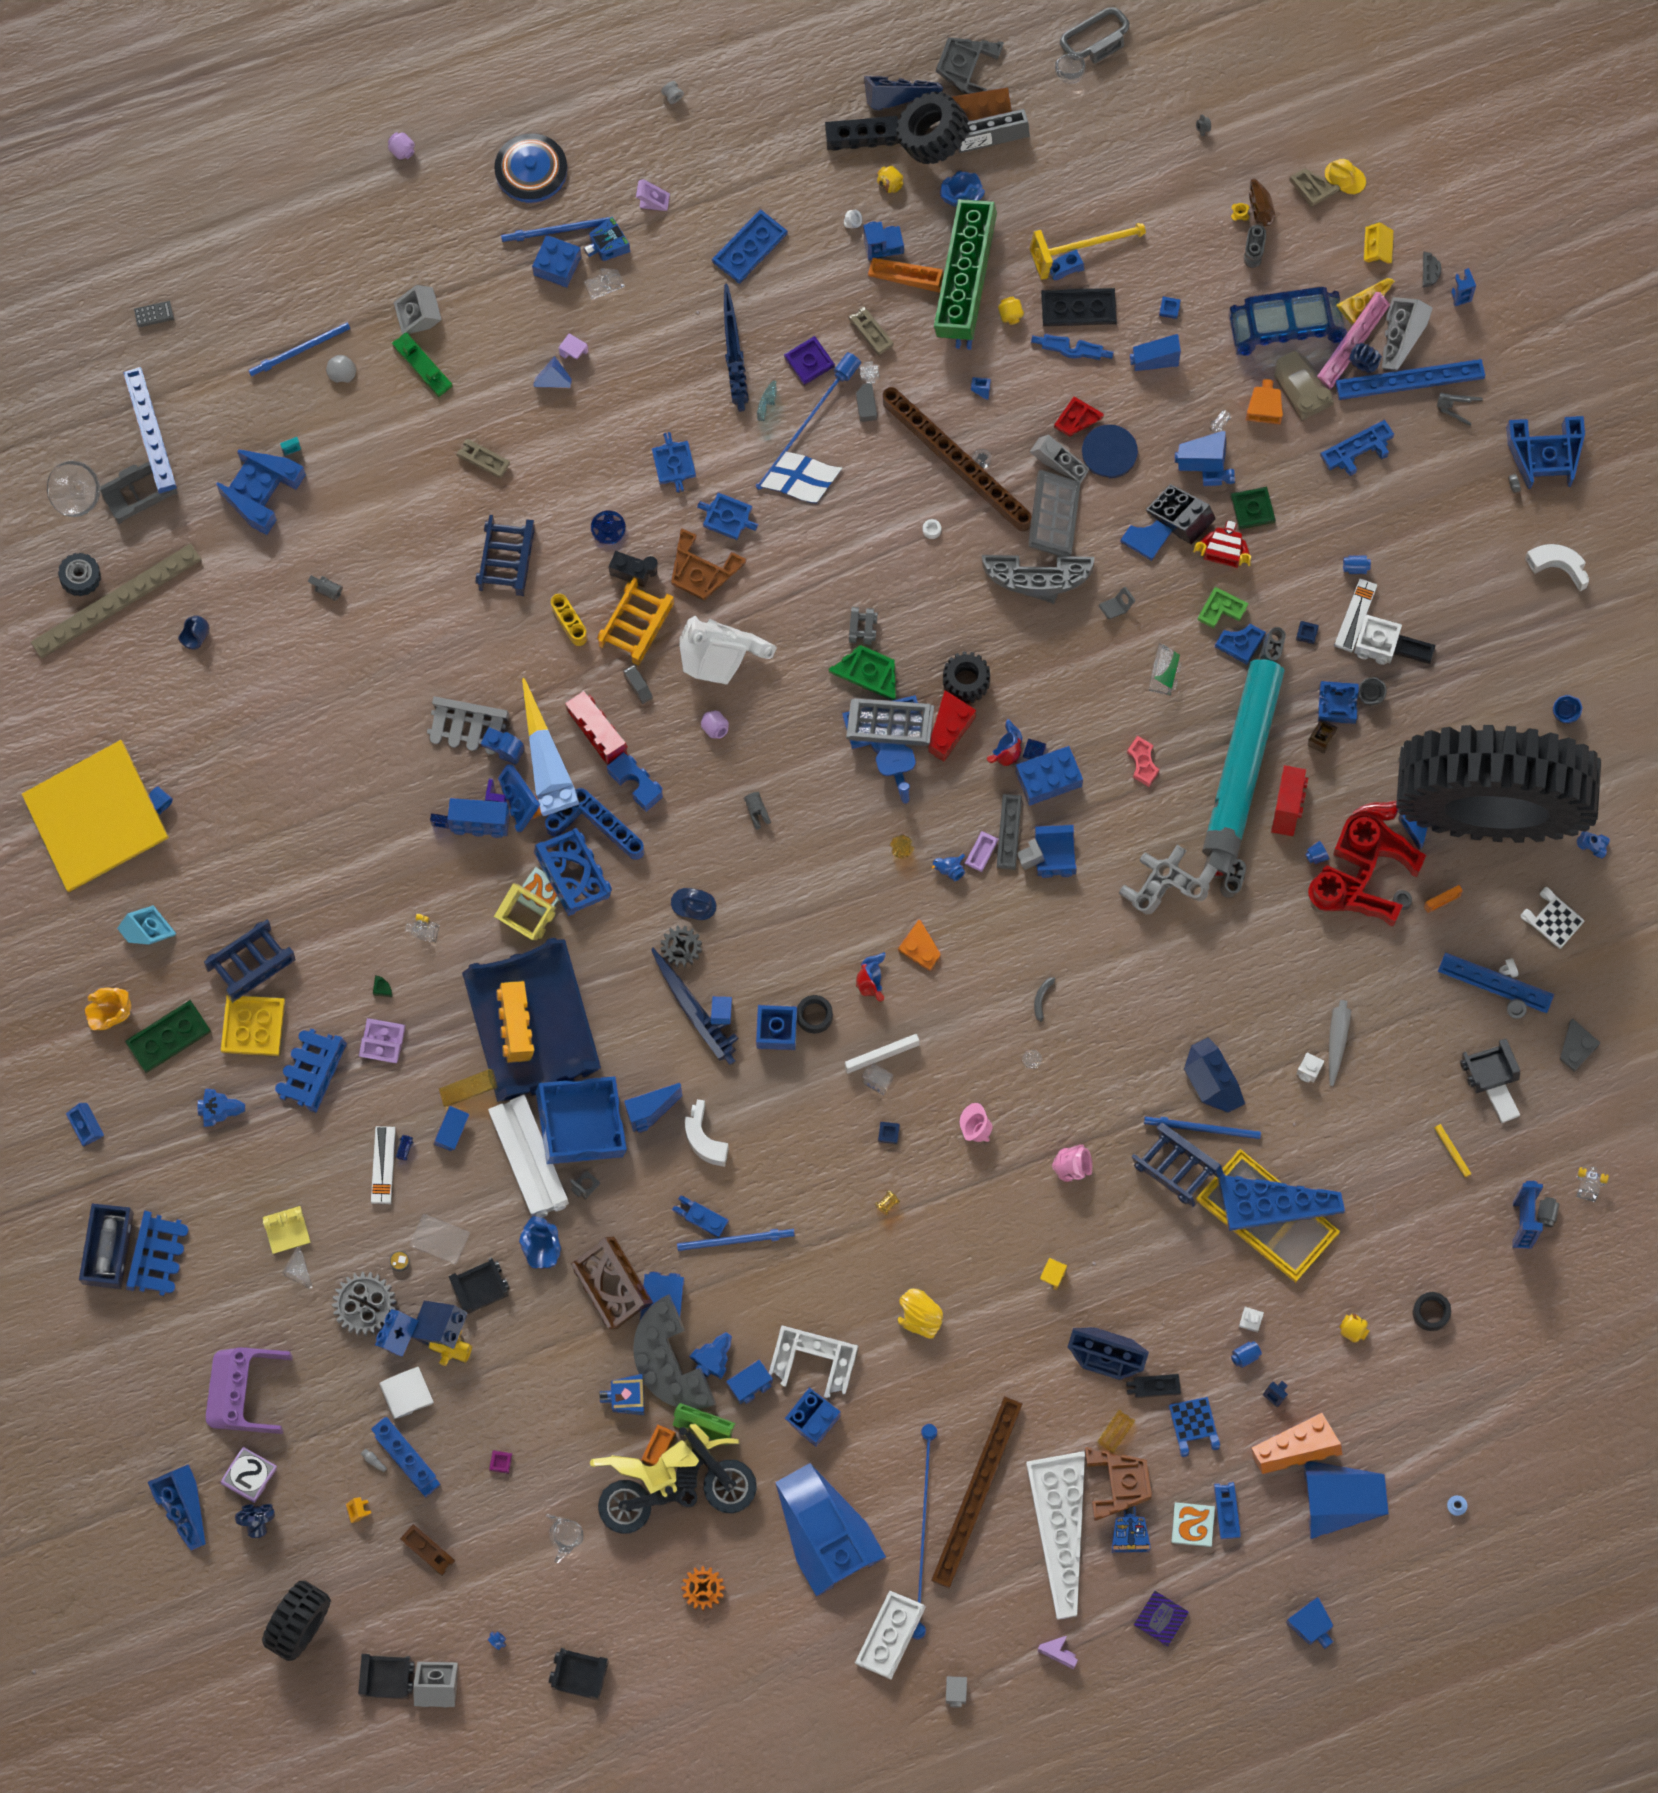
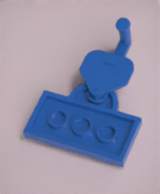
(891, 758)

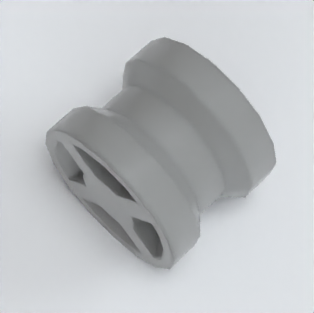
(672, 92)

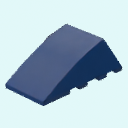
(1342, 1497)

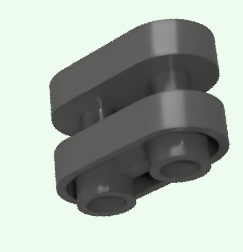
(1255, 246)
(870, 618)

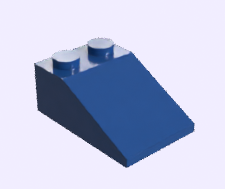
(650, 1107)

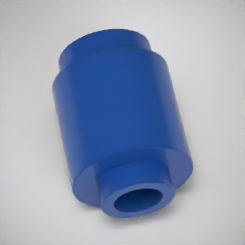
(1356, 564)
(1246, 1354)

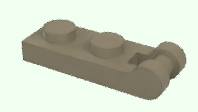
(871, 331)
(483, 458)

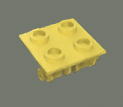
(286, 1230)

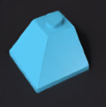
(145, 926)

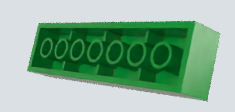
(965, 269)

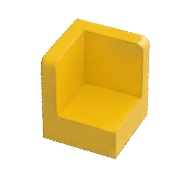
(1053, 1273)

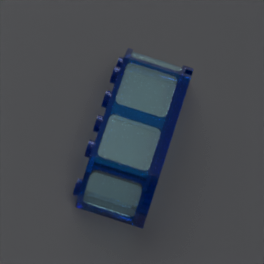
(1286, 318)

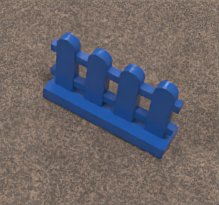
(317, 1080)
(156, 1264)

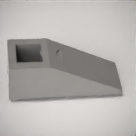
(1059, 458)

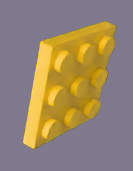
(253, 1026)

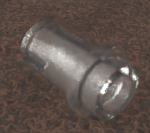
(1218, 424)

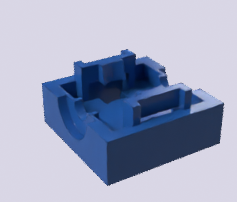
(1342, 704)

